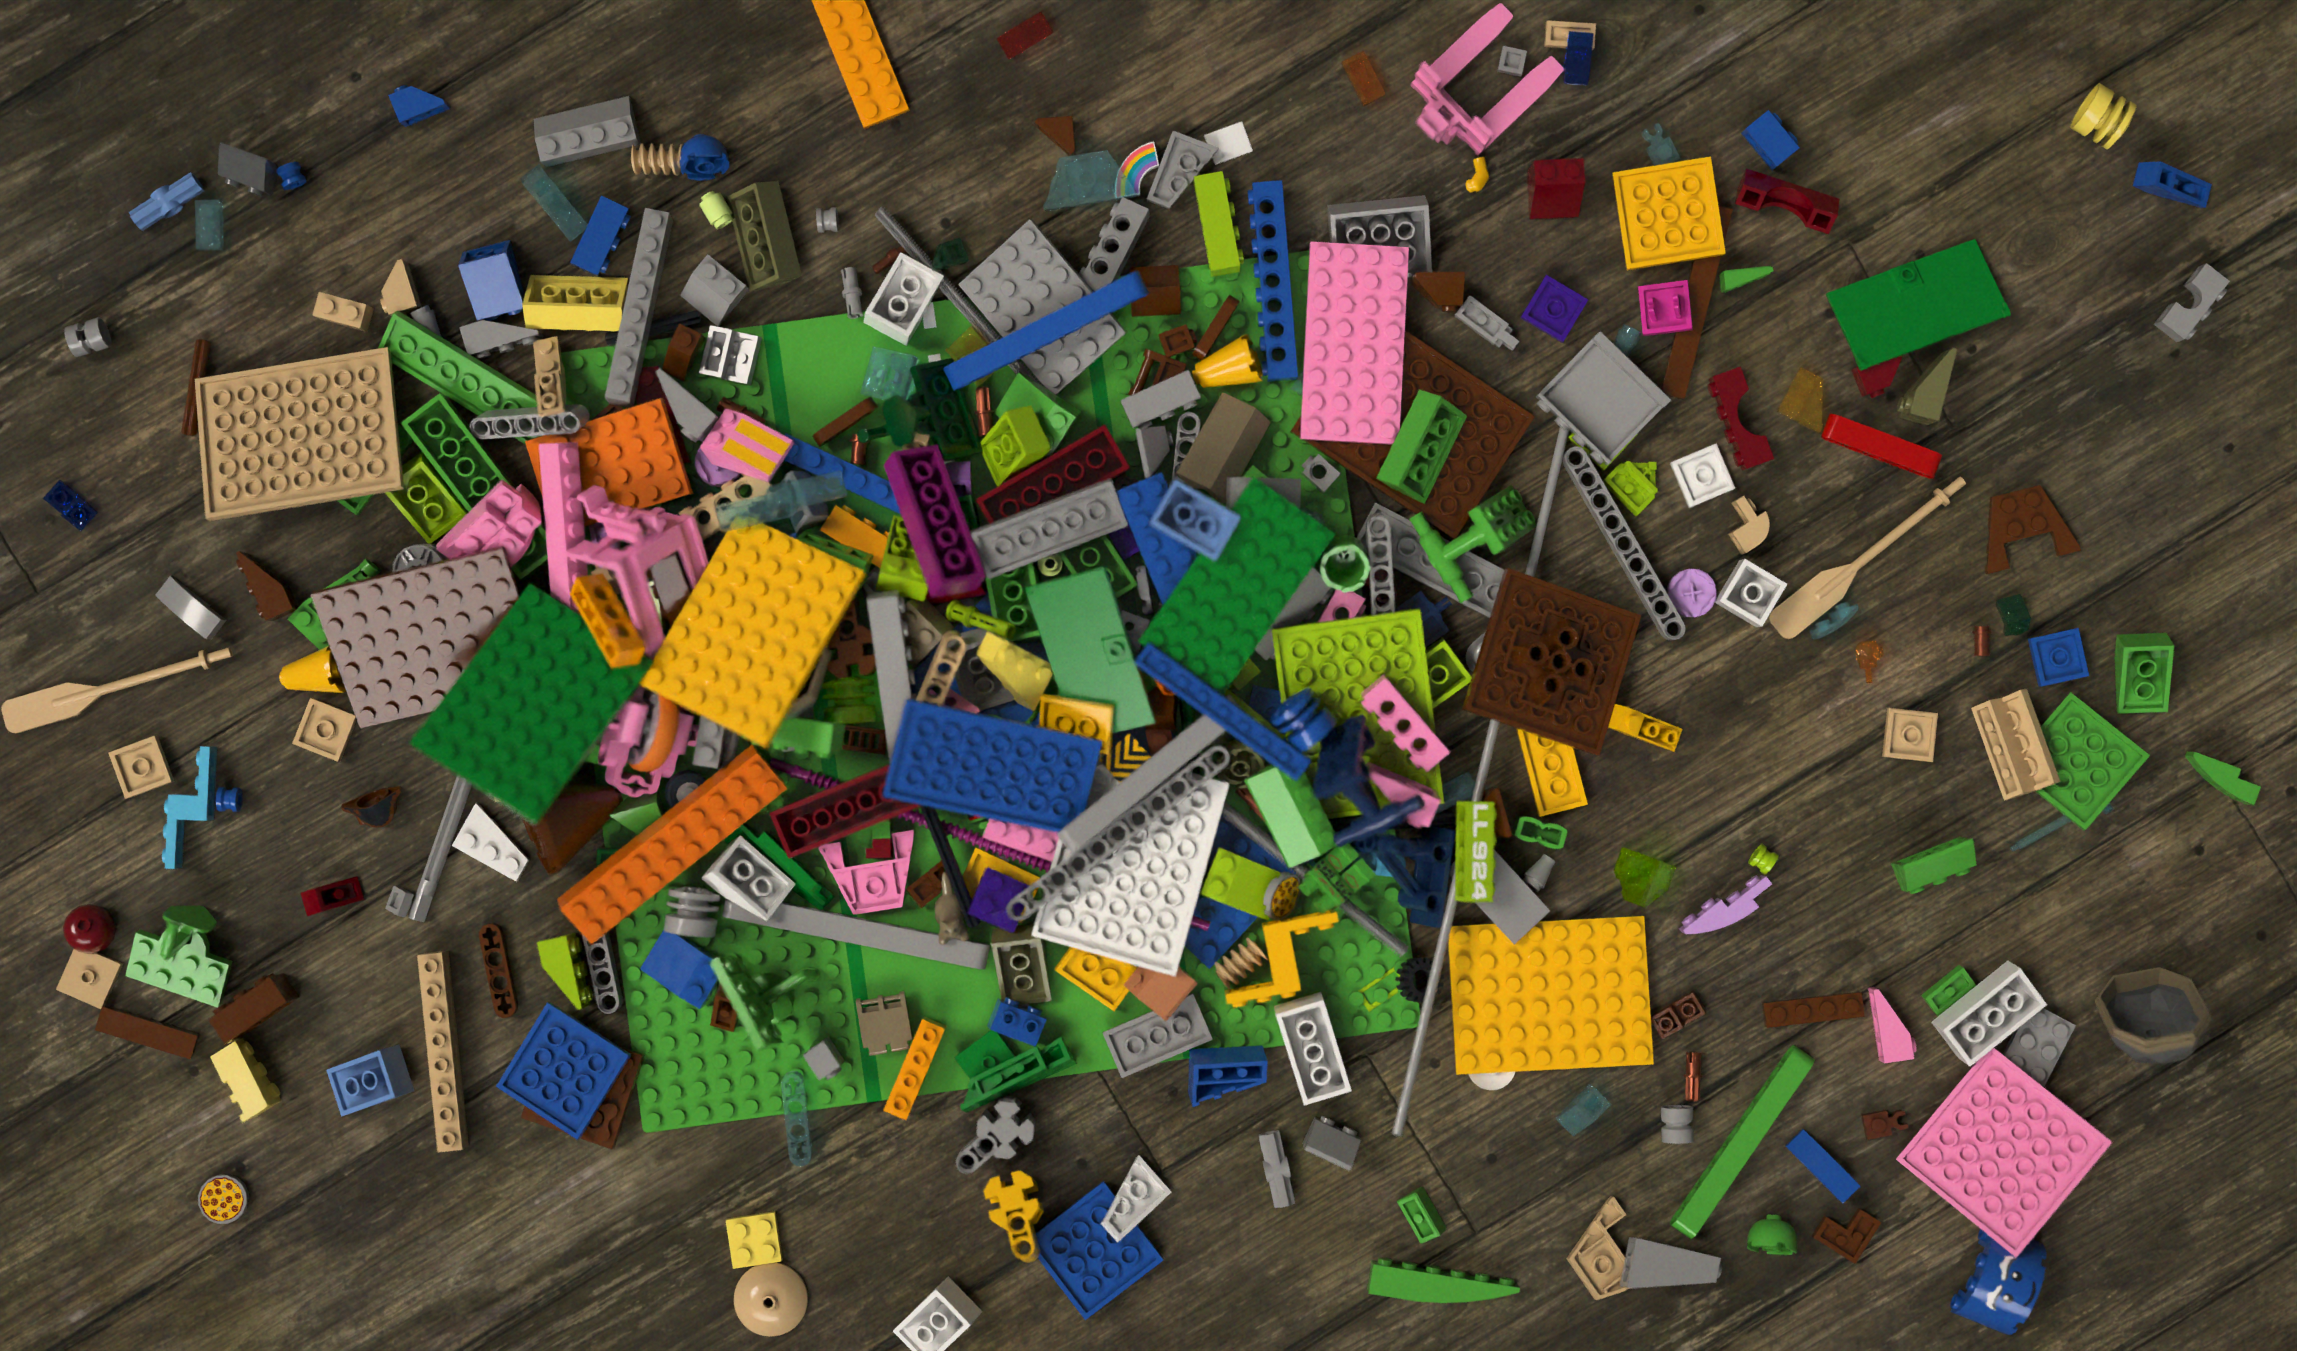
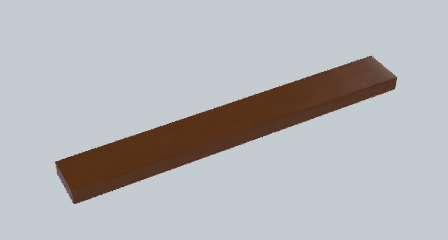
(1686, 342)

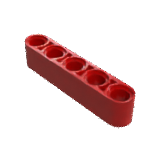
(1881, 446)

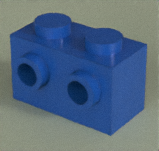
(1017, 1021)

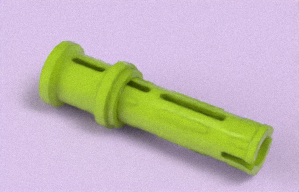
(963, 615)

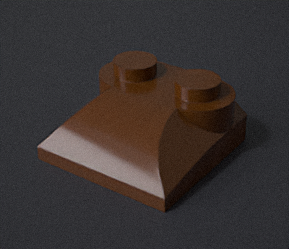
(1501, 824)

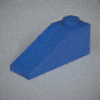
(2171, 183)

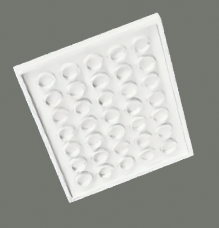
(1145, 892)

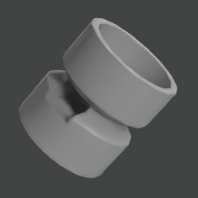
(90, 336)
(1677, 1124)

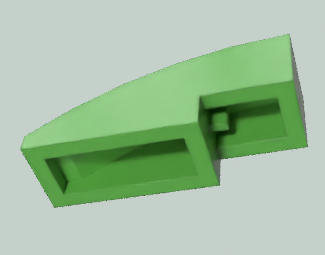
(2224, 778)

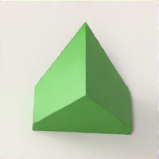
(639, 812)

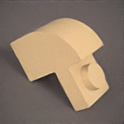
(1754, 528)

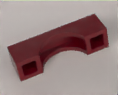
(1812, 207)
(1748, 447)

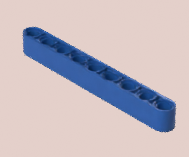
(1046, 330)

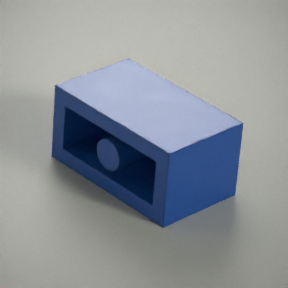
(1771, 139)

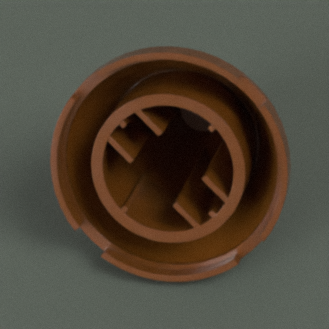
(571, 822)

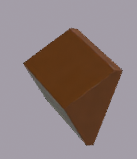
(1163, 291)

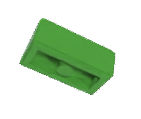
(1421, 1215)

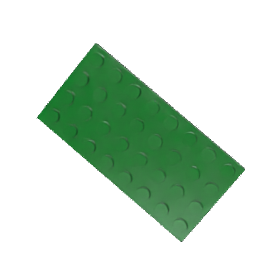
(1231, 603)

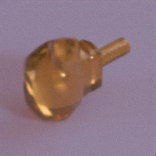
(1867, 655)

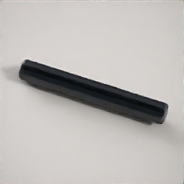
(663, 325)

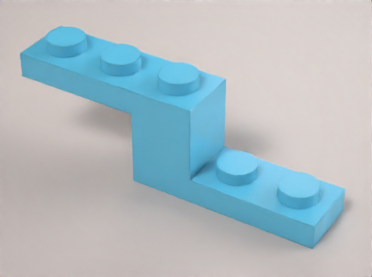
(190, 807)

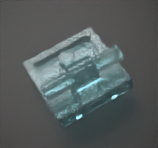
(888, 374)

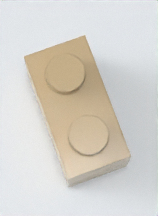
(343, 311)

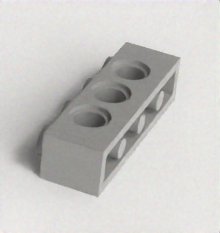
(1122, 212)

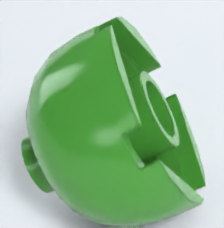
(1772, 1236)

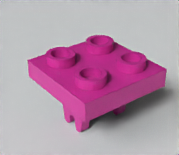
(1665, 308)

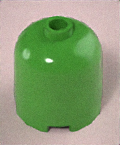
(1344, 571)

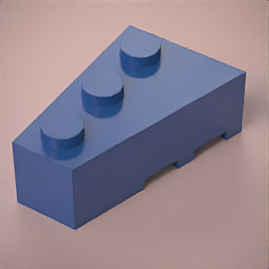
(1224, 1070)

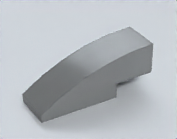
(190, 608)

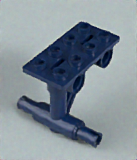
(1346, 772)
(1428, 887)

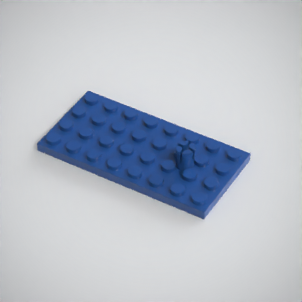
(990, 766)

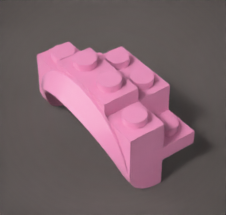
(488, 529)

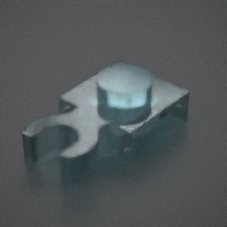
(1662, 150)

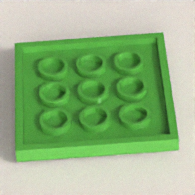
(2089, 760)

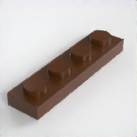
(1813, 1009)

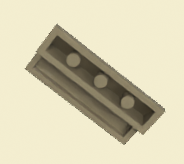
(1223, 446)

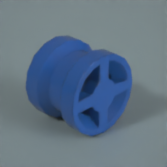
(291, 175)
(229, 799)

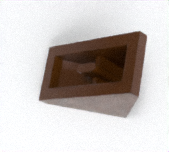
(1059, 131)

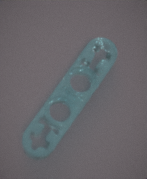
(800, 1118)

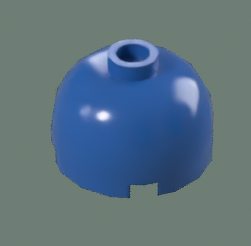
(703, 157)

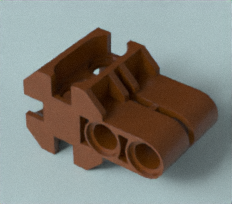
(851, 646)

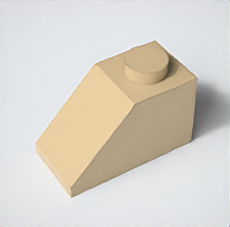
(400, 291)

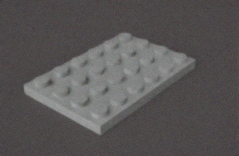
(1027, 282)

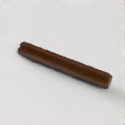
(198, 370)

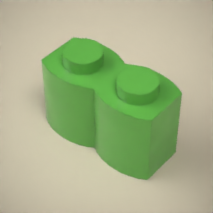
(1533, 830)

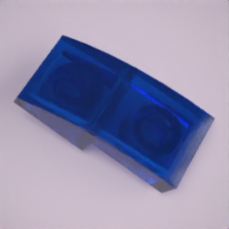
(70, 505)

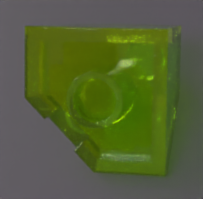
(1642, 877)

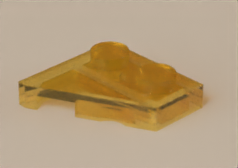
(1804, 400)

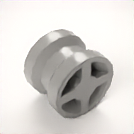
(827, 220)

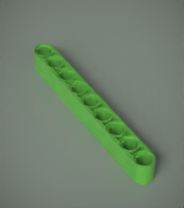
(1742, 1141)

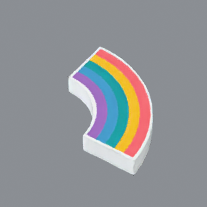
(1139, 164)

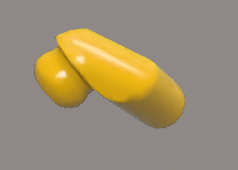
(1480, 177)

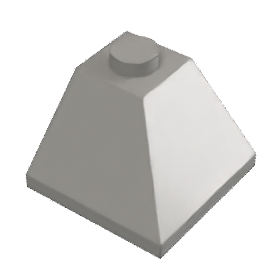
(1153, 448)

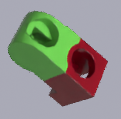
(881, 840)

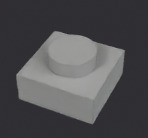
(1512, 61)
(399, 901)

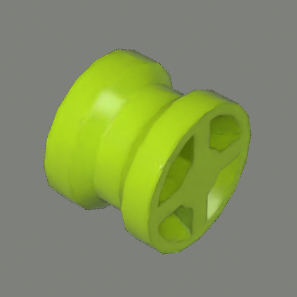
(1763, 859)

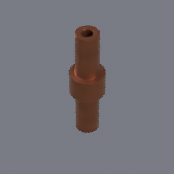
(889, 259)

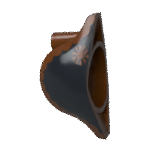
(374, 808)

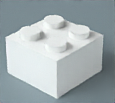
(1750, 593)

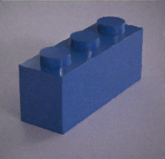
(600, 236)

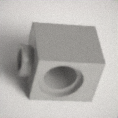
(1321, 484)

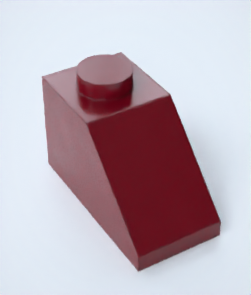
(1877, 377)
(332, 896)

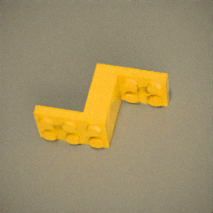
(1281, 958)

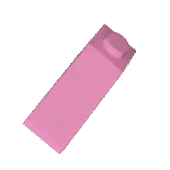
(1892, 1037)

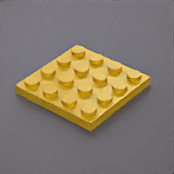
(1668, 213)

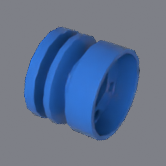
(1306, 724)

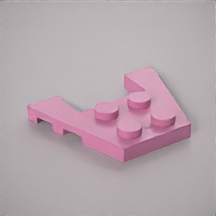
(874, 884)

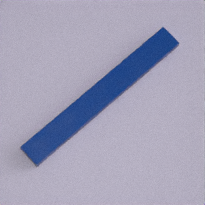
(1222, 712)

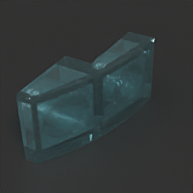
(1843, 614)

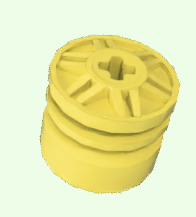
(2100, 114)

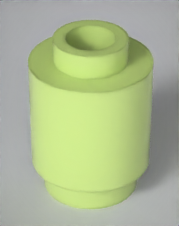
(716, 209)
(1056, 570)

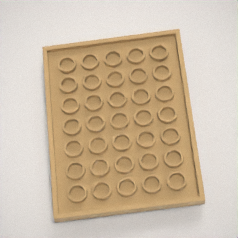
(298, 434)

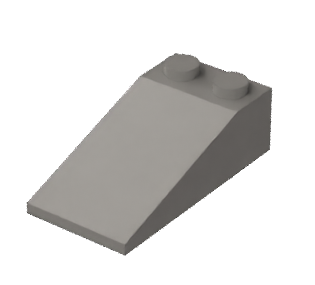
(1514, 904)

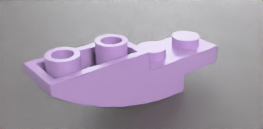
(1719, 915)

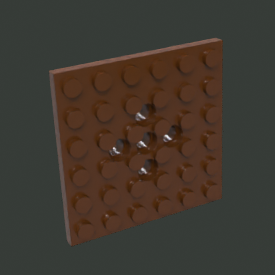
(1512, 685)

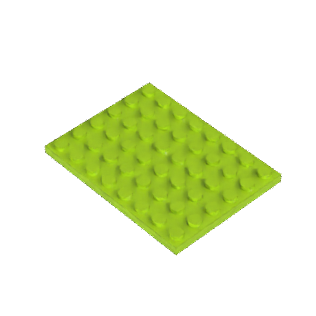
(1343, 660)

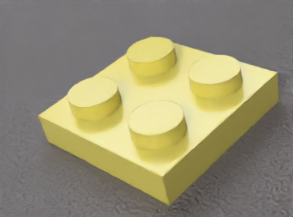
(754, 1239)

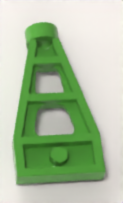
(306, 616)

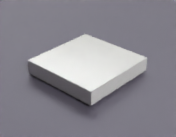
(1702, 475)

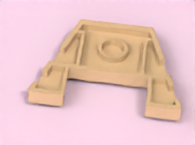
(1596, 1255)

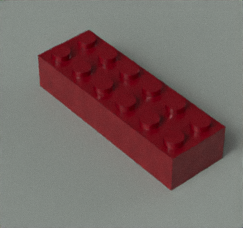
(1067, 471)
(836, 812)

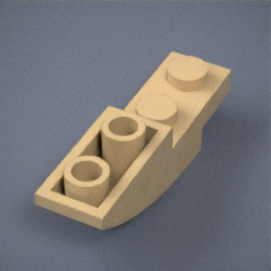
(549, 377)

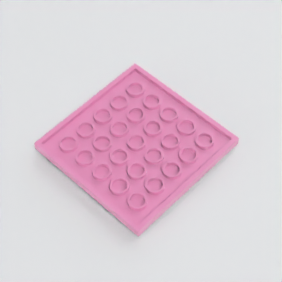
(2003, 1151)

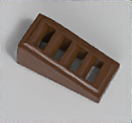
(860, 748)

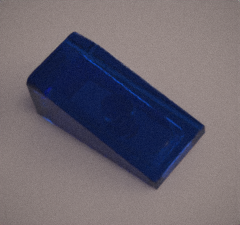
(1578, 58)

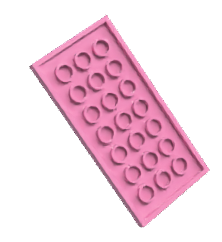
(1354, 343)

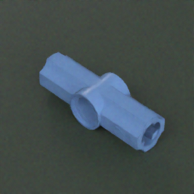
(166, 201)

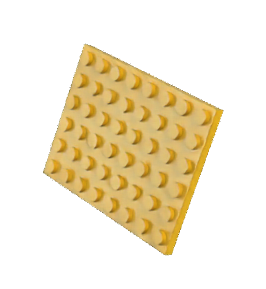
(753, 630)
(1553, 999)

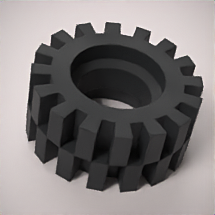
(1406, 979)

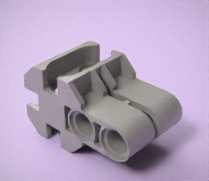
(1000, 1131)

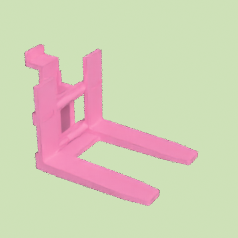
(1444, 117)
(663, 536)

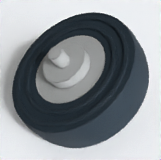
(681, 785)

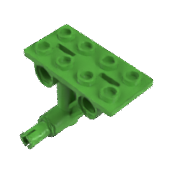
(1496, 523)

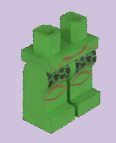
(1332, 885)

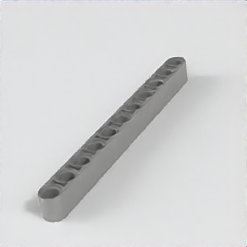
(1110, 843)
(866, 933)

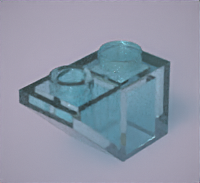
(1583, 1110)

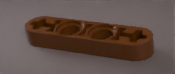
(497, 970)

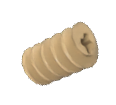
(656, 160)
(1239, 962)

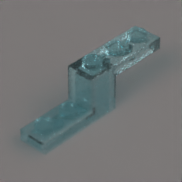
(781, 501)

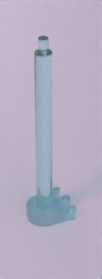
(2048, 829)

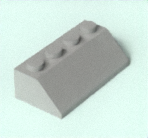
(586, 131)
(1298, 609)

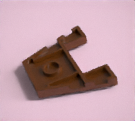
(2022, 516)

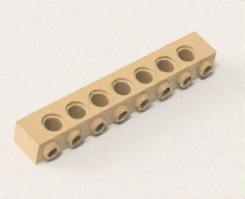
(708, 503)
(443, 1051)

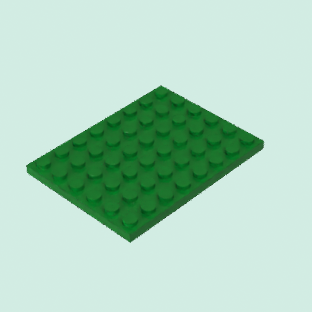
(529, 706)

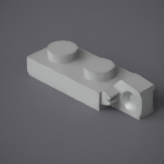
(1486, 323)

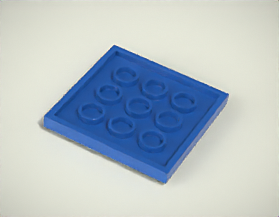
(563, 1070)
(1087, 1258)

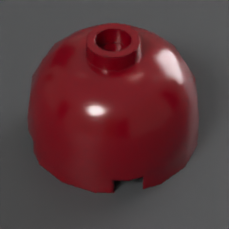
(89, 928)

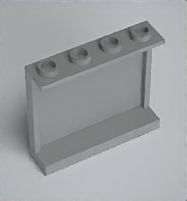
(1602, 399)

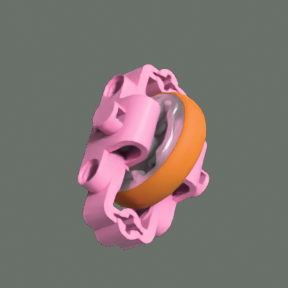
(649, 737)

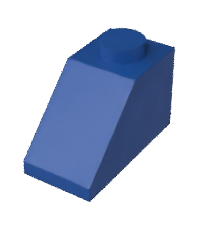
(415, 105)

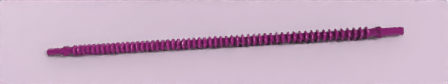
(798, 772)

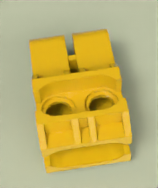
(1016, 1207)

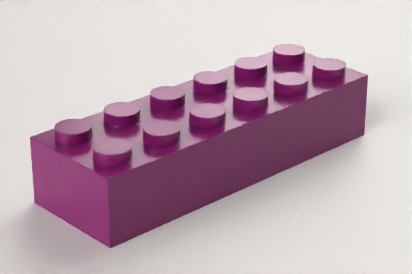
(934, 521)

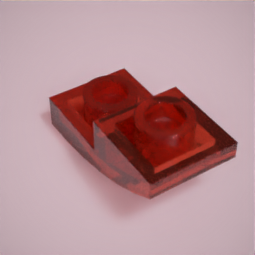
(1025, 35)

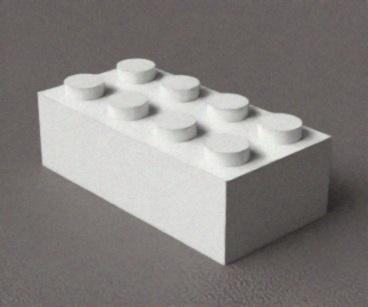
(1989, 1013)
(1312, 1048)

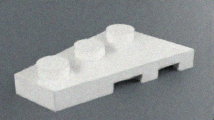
(487, 843)
(1135, 1199)

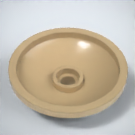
(779, 1284)

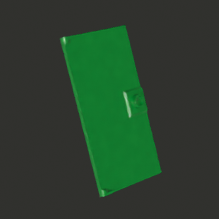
(1918, 304)
(1090, 645)

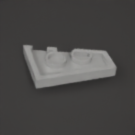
(1179, 165)

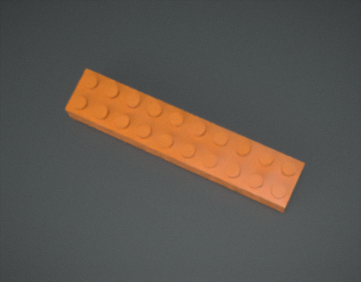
(671, 844)

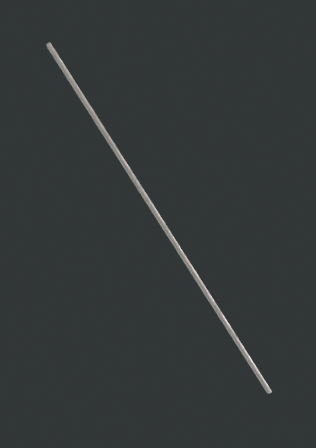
(1477, 796)

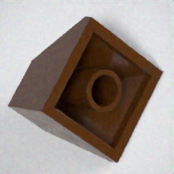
(1441, 288)

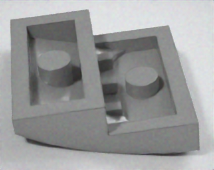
(730, 355)

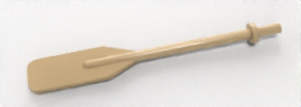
(1831, 585)
(71, 699)

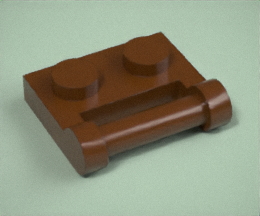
(1167, 369)

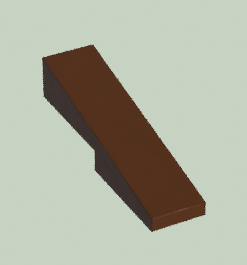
(147, 1032)

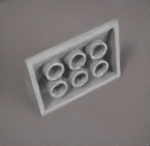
(1386, 223)

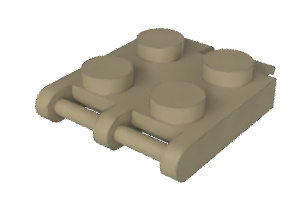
(884, 1023)

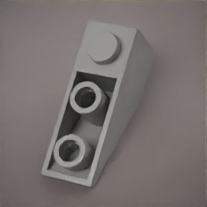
(488, 337)

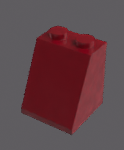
(1555, 188)

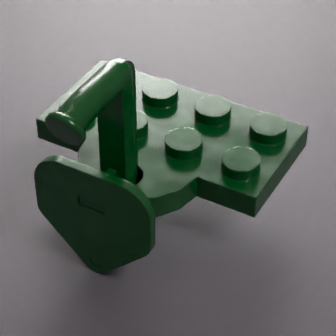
(939, 408)

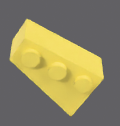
(1017, 669)
(246, 1079)

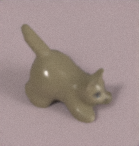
(949, 915)

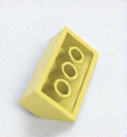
(574, 302)

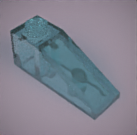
(554, 202)

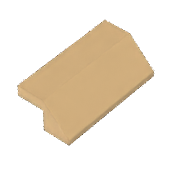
(2015, 744)

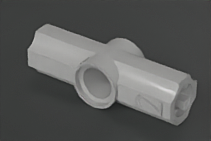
(1276, 1169)

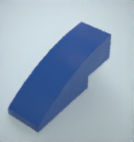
(1822, 1166)

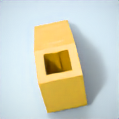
(1644, 727)

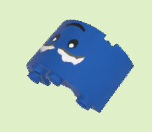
(2002, 1285)

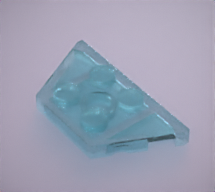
(1086, 181)

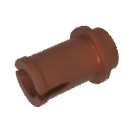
(858, 453)
(1982, 640)

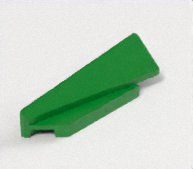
(805, 883)
(1017, 1073)

